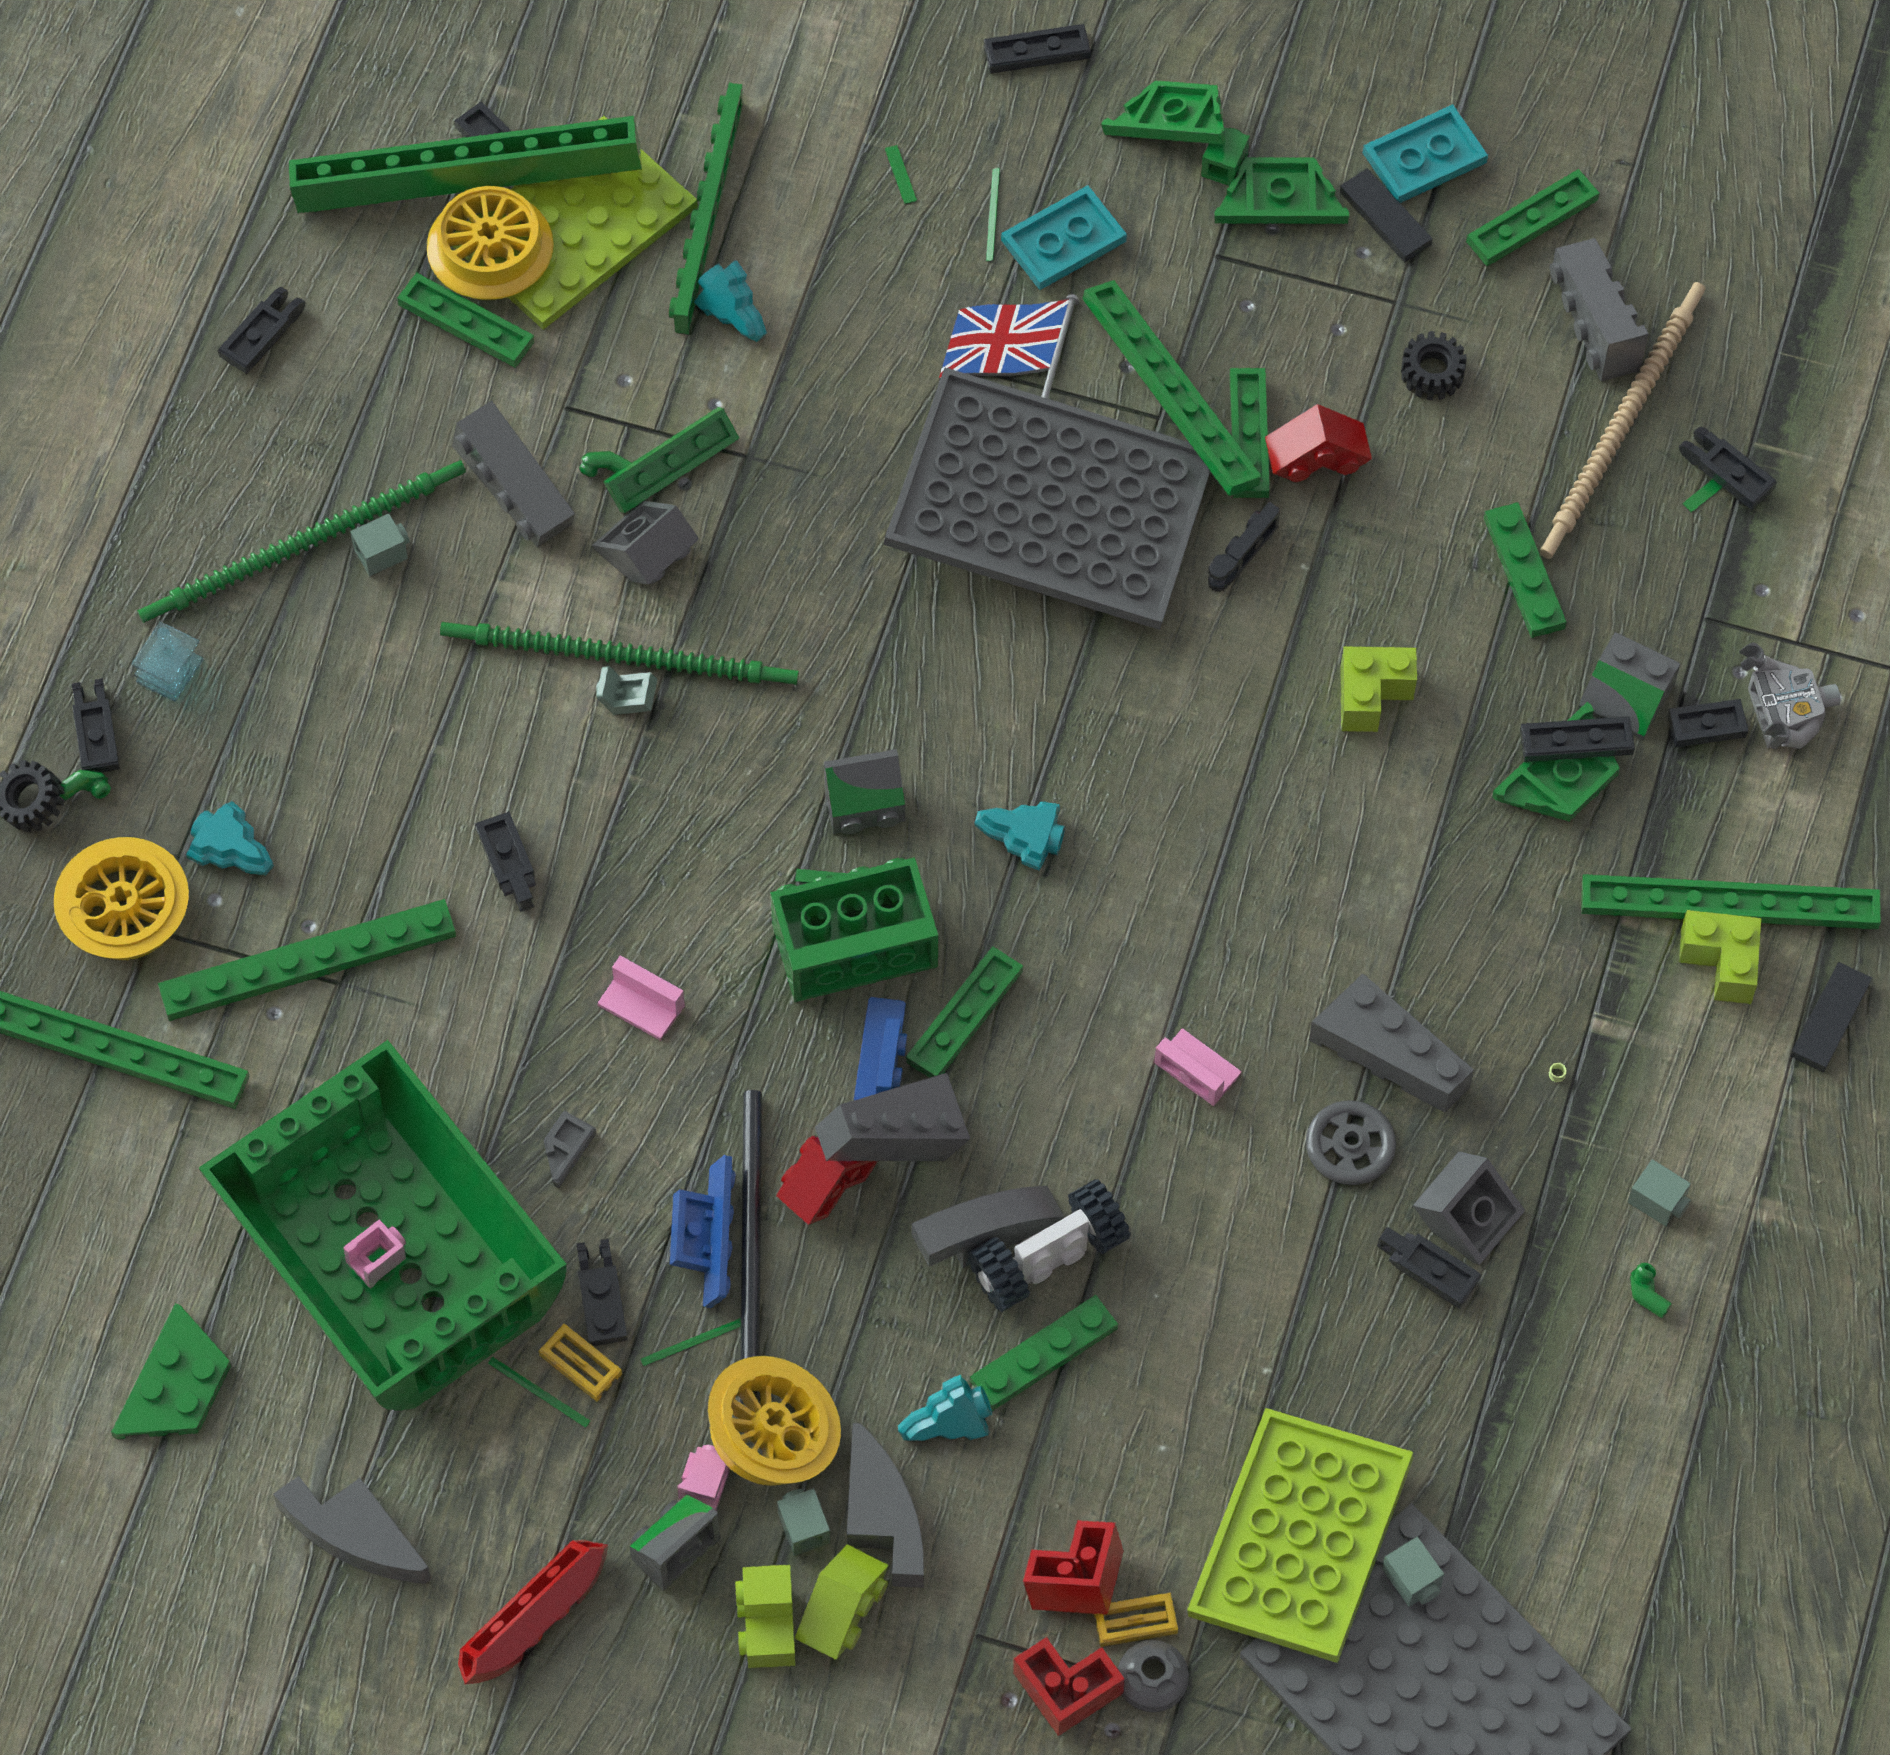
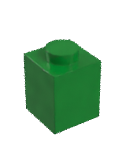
(1223, 161)

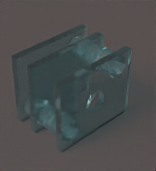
(167, 661)

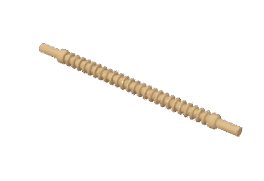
(1619, 426)

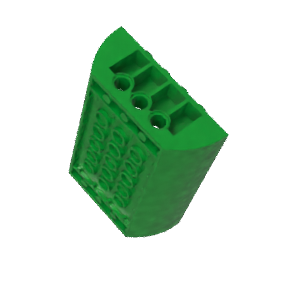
(424, 1178)

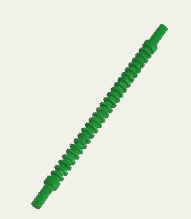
(179, 598)
(484, 634)

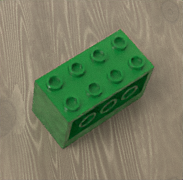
(854, 928)

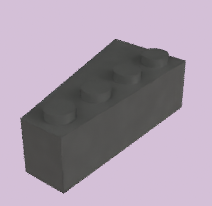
(1599, 310)
(512, 474)
(1390, 1042)
(896, 1125)

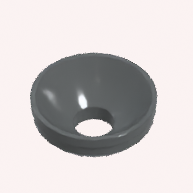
(1153, 1694)

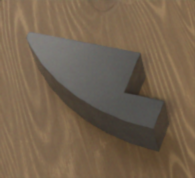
(1005, 1214)
(883, 1510)
(353, 1530)

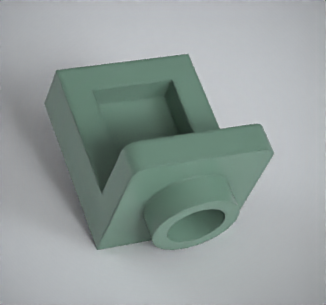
(626, 692)

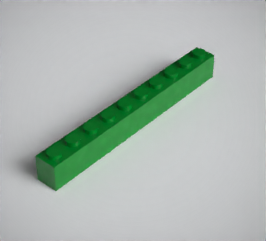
(465, 164)

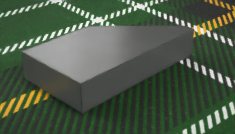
(566, 1144)

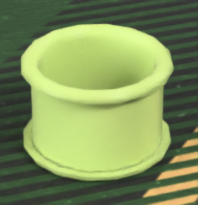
(1557, 1078)

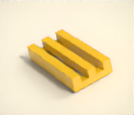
(604, 1382)
(1137, 1634)

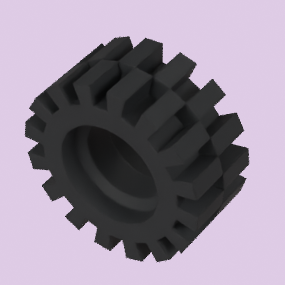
(1433, 348)
(44, 804)

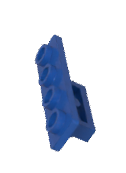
(881, 1047)
(702, 1231)

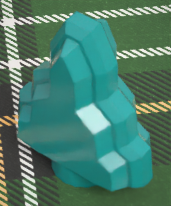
(731, 300)
(1025, 831)
(228, 841)
(950, 1414)

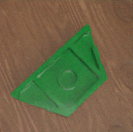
(1172, 113)
(1281, 193)
(1558, 786)
(175, 1382)

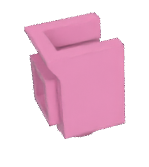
(368, 1242)
(704, 1476)

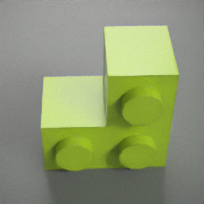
(1374, 676)
(1729, 945)
(840, 1599)
(767, 1606)

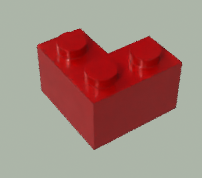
(1318, 440)
(816, 1185)
(1078, 1578)
(1067, 1693)

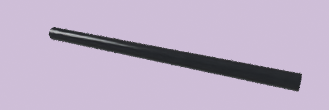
(751, 1226)

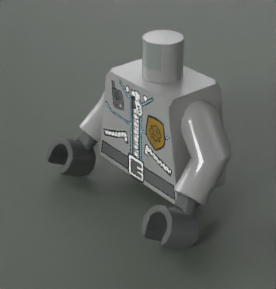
(1786, 699)

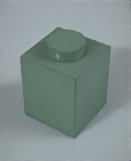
(380, 544)
(1660, 1193)
(803, 1521)
(1413, 1573)

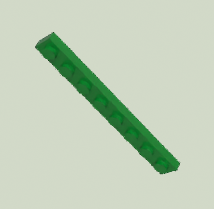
(704, 219)
(1172, 388)
(1766, 901)
(306, 960)
(121, 1051)

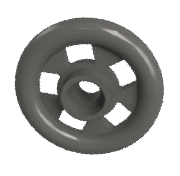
(1345, 1171)

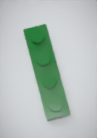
(1532, 217)
(465, 320)
(1249, 423)
(671, 460)
(1524, 570)
(964, 1013)
(1045, 1352)

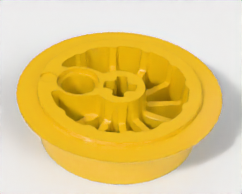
(494, 279)
(76, 898)
(771, 1423)

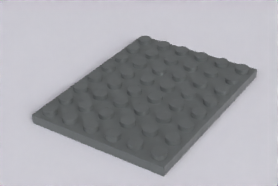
(1050, 498)
(1439, 1673)

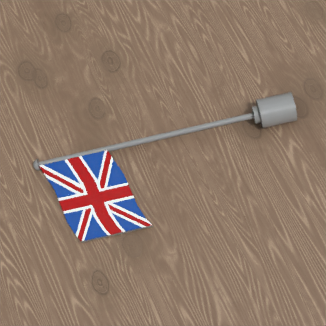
(1010, 339)

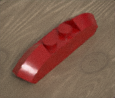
(532, 1611)

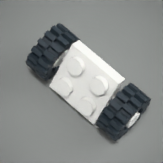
(1092, 1216)

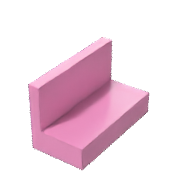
(642, 998)
(1196, 1066)

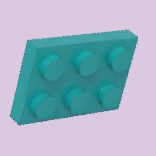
(1425, 154)
(1063, 237)

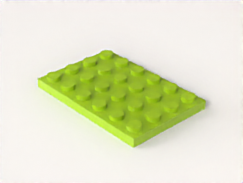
(596, 231)
(1300, 1535)

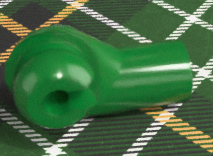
(601, 459)
(88, 781)
(1644, 1290)

